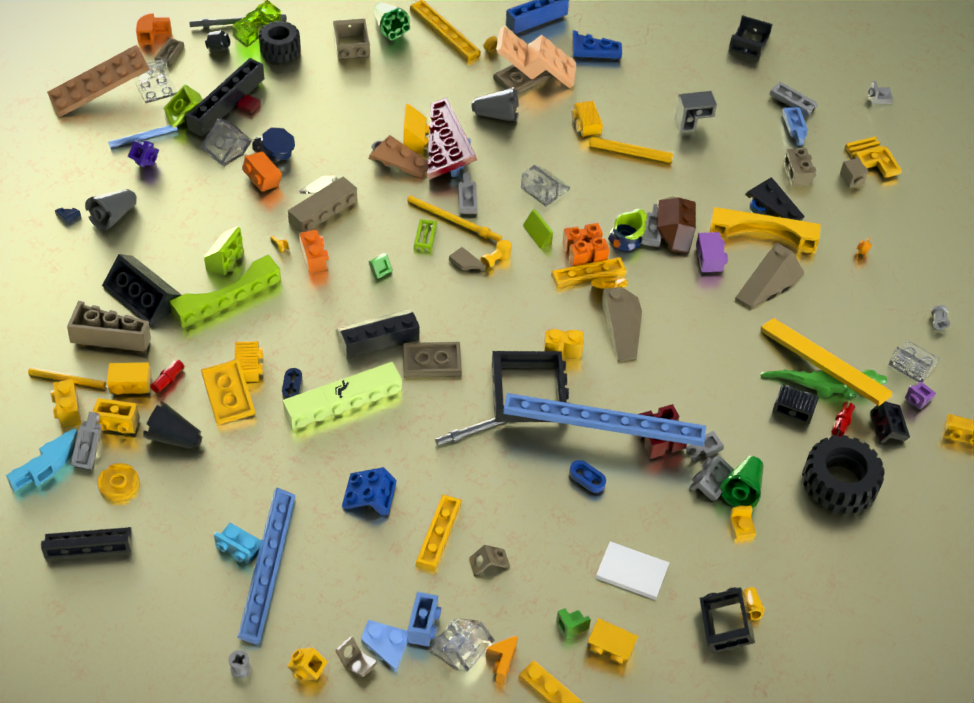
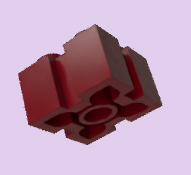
(657, 447)

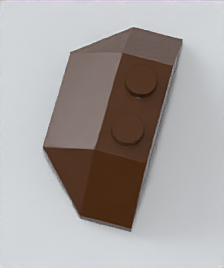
(677, 222)

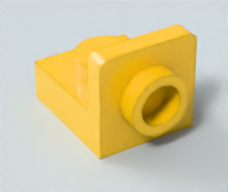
(742, 522)

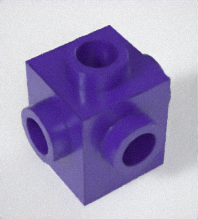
(143, 153)

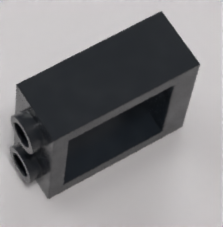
(729, 639)

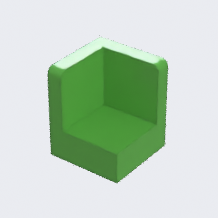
(572, 623)

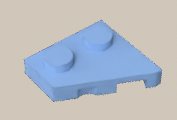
(386, 642)

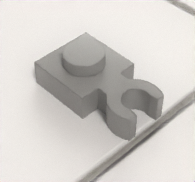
(711, 446)

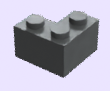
(694, 107)

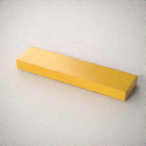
(588, 272)
(438, 532)

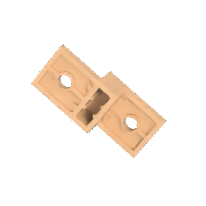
(536, 57)

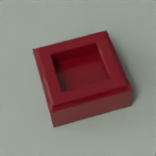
(248, 104)

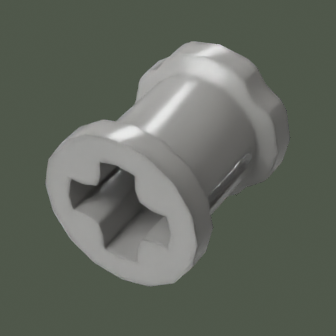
(940, 317)
(236, 658)

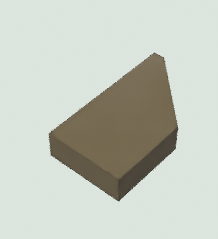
(465, 260)

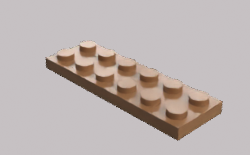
(98, 80)

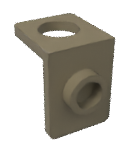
(491, 556)
(357, 661)

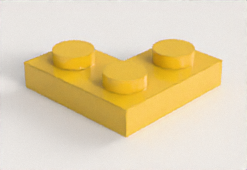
(882, 159)

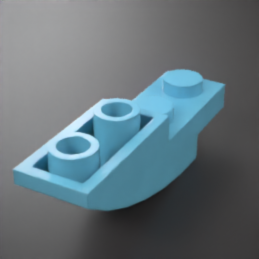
(52, 459)

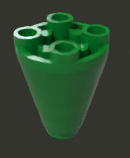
(392, 20)

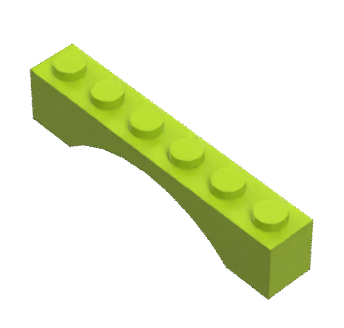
(193, 307)

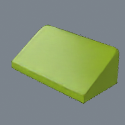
(538, 229)

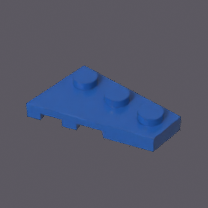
(591, 47)

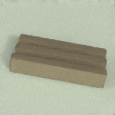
(172, 52)

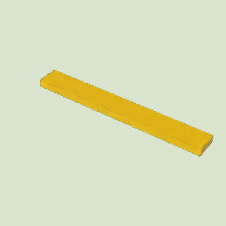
(826, 361)

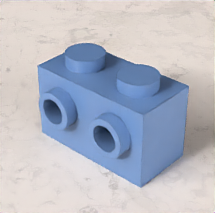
(422, 620)

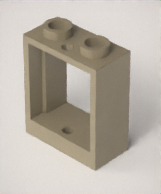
(357, 28)

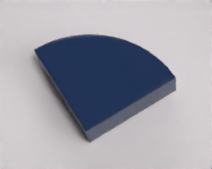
(67, 215)

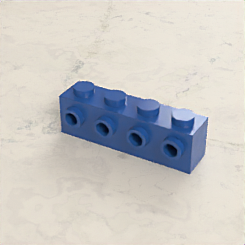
(535, 13)

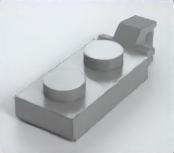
(467, 195)
(651, 235)
(87, 442)

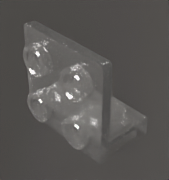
(155, 83)
(913, 361)

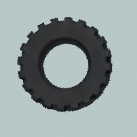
(837, 494)

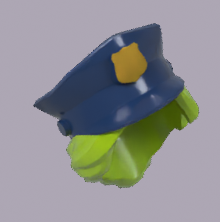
(628, 230)

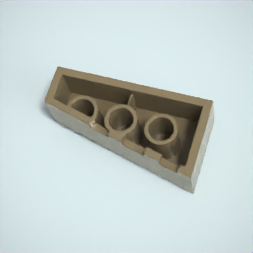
(107, 329)

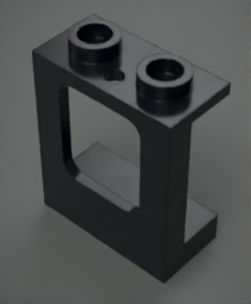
(747, 46)

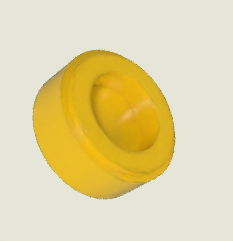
(490, 44)

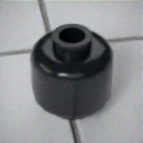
(217, 41)

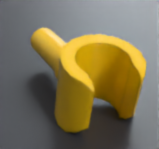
(282, 244)

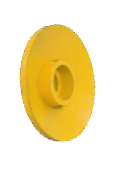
(609, 282)

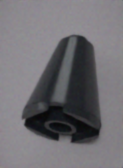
(171, 428)

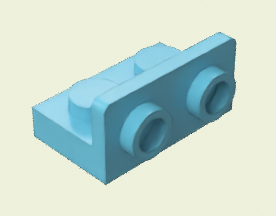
(238, 543)

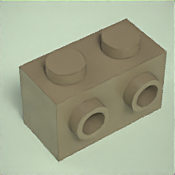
(799, 166)

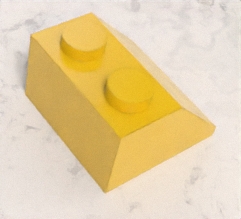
(415, 130)

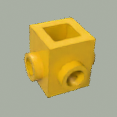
(307, 664)

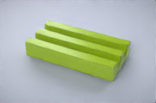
(423, 245)

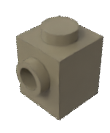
(854, 172)

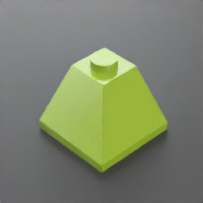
(181, 104)

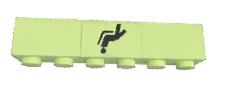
(342, 395)

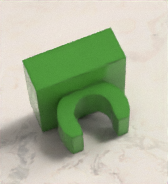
(380, 266)

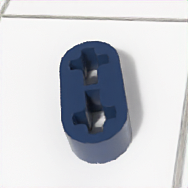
(287, 384)

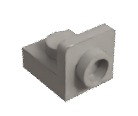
(879, 95)

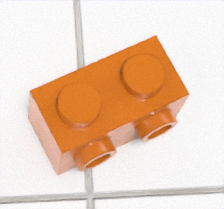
(261, 171)
(313, 252)

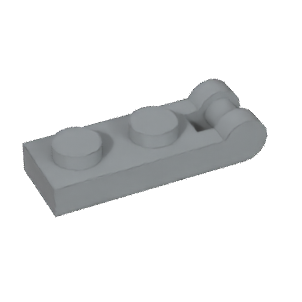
(793, 98)

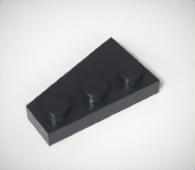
(775, 199)

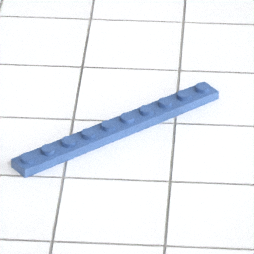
(605, 419)

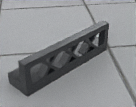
(87, 543)

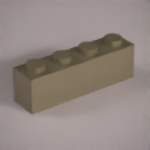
(322, 205)

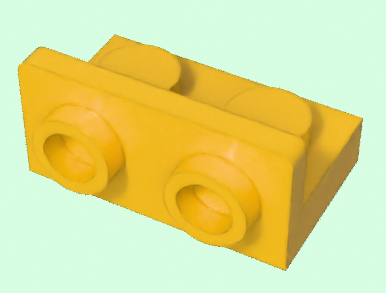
(959, 428)

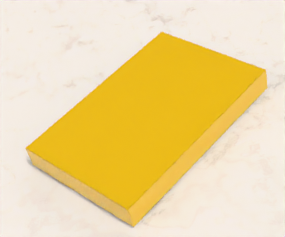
(228, 392)

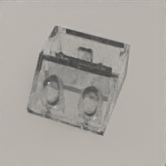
(543, 185)
(462, 643)

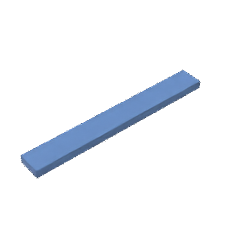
(266, 567)

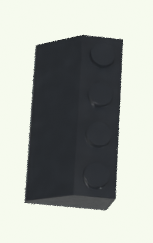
(140, 289)
(378, 334)

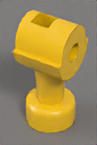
(502, 252)

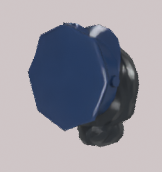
(275, 143)

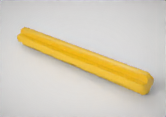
(631, 149)

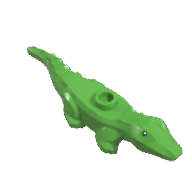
(821, 381)

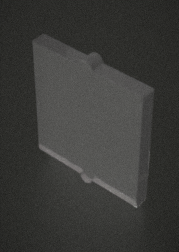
(318, 184)

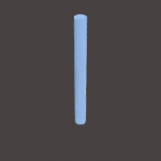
(140, 136)

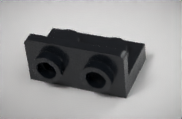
(889, 422)

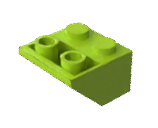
(225, 252)

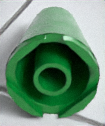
(744, 483)

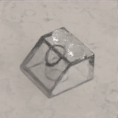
(225, 142)

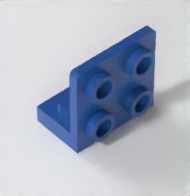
(371, 488)

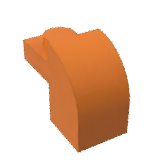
(149, 25)

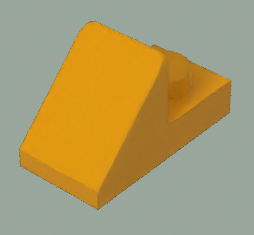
(503, 655)

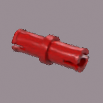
(167, 376)
(843, 419)

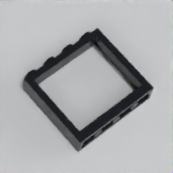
(526, 360)

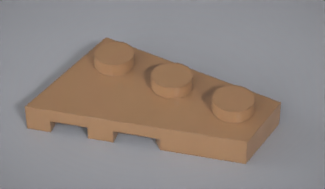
(397, 154)

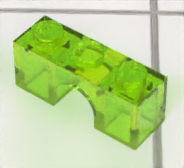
(246, 30)

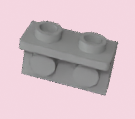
(711, 477)

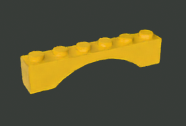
(799, 233)

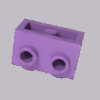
(711, 252)

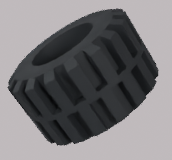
(279, 42)

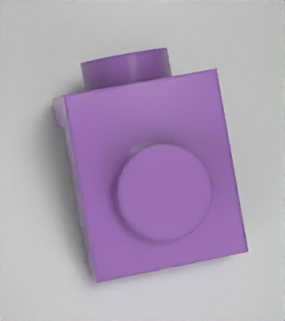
(919, 395)

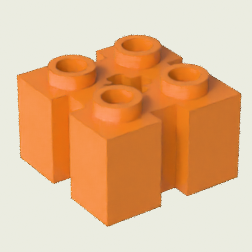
(585, 244)

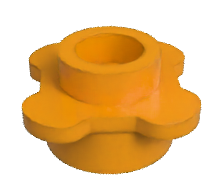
(863, 247)

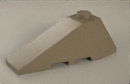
(772, 275)
(623, 320)

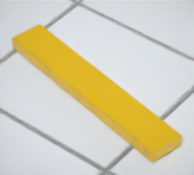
(445, 30)

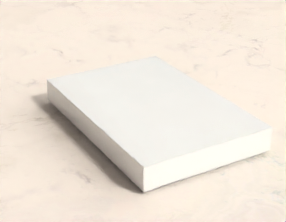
(632, 570)

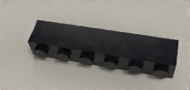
(225, 97)

